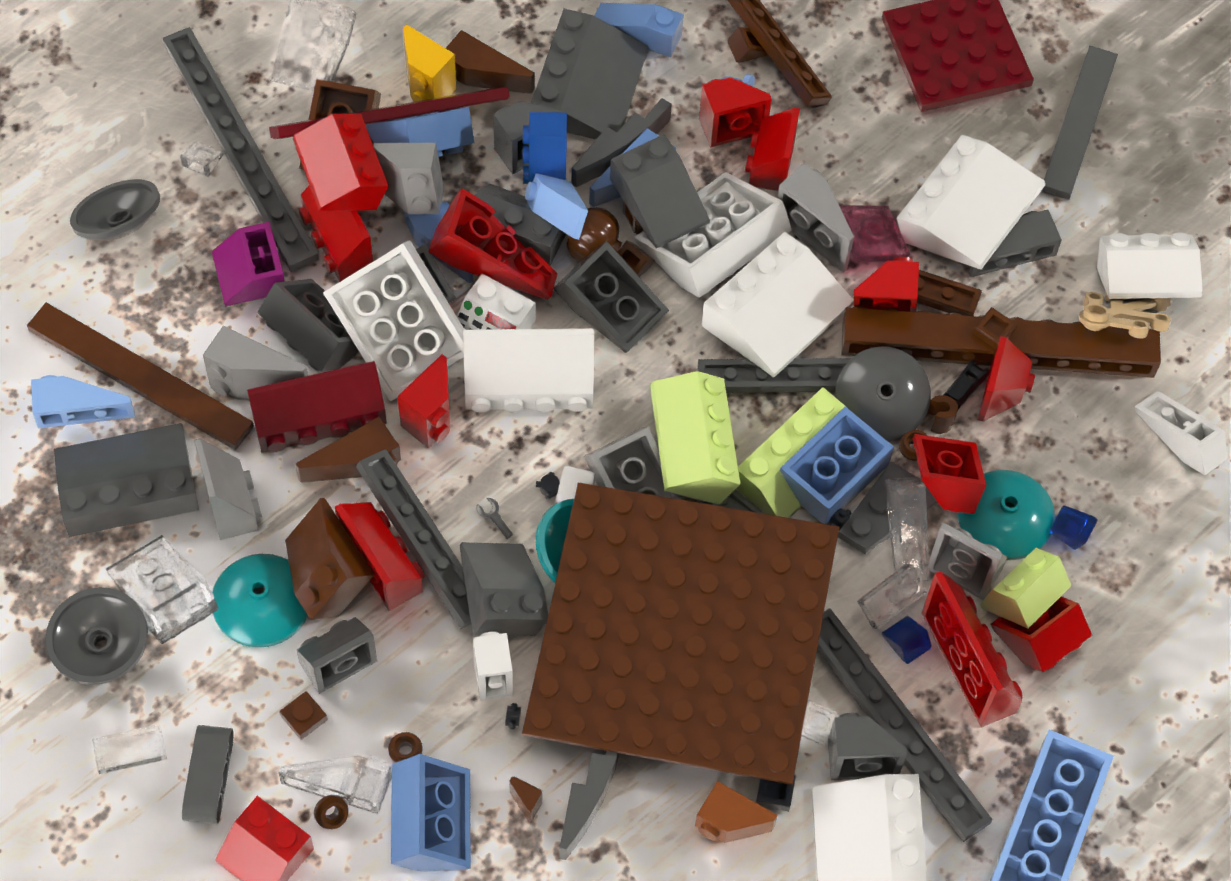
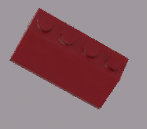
(316, 406)

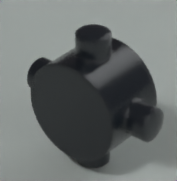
(548, 485)
(840, 518)
(513, 716)

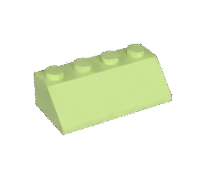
(695, 436)
(761, 472)

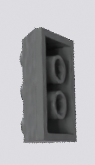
(529, 227)
(308, 323)

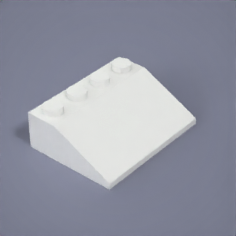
(969, 203)
(739, 229)
(776, 305)
(397, 317)
(528, 369)
(869, 829)

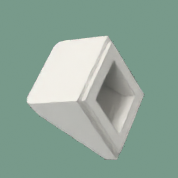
(569, 481)

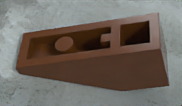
(487, 68)
(342, 456)

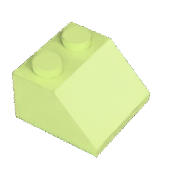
(1029, 589)

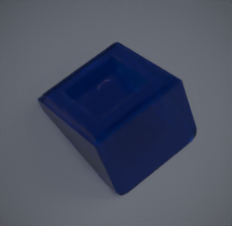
(1073, 527)
(908, 639)

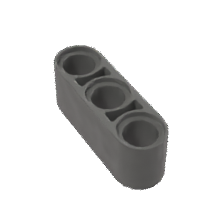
(207, 774)

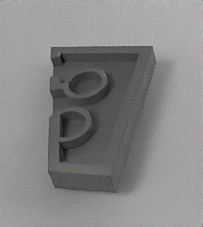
(869, 520)

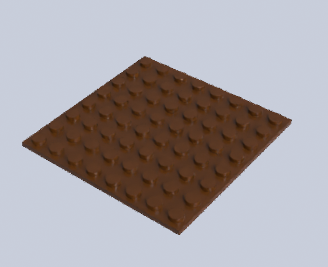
(683, 633)

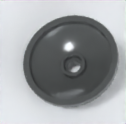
(115, 210)
(861, 385)
(85, 621)

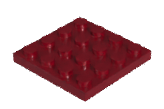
(956, 51)

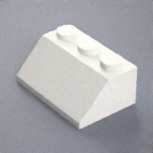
(1150, 266)

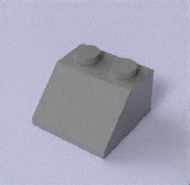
(412, 176)

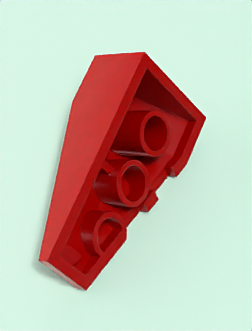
(480, 244)

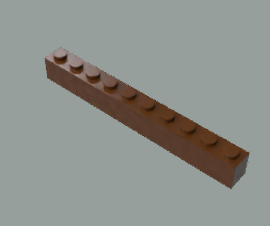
(1046, 342)

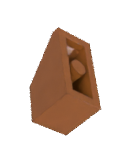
(732, 816)

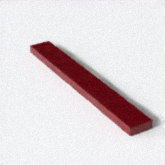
(404, 110)

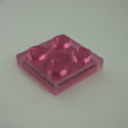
(874, 233)

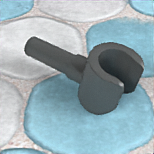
(495, 517)

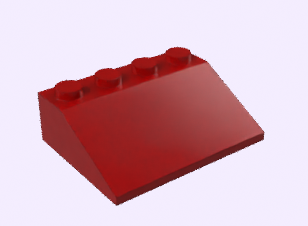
(969, 651)

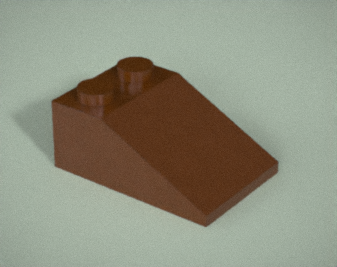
(340, 99)
(325, 563)

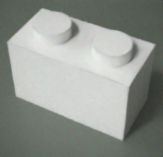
(493, 665)

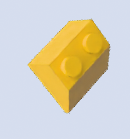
(428, 66)

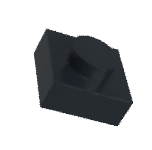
(775, 794)

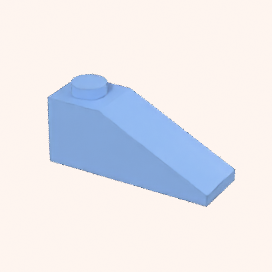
(557, 203)
(70, 402)

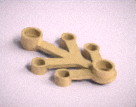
(1097, 317)

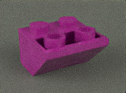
(247, 264)

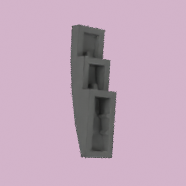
(611, 143)
(586, 800)

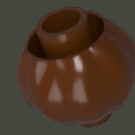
(598, 228)

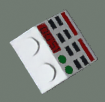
(495, 306)

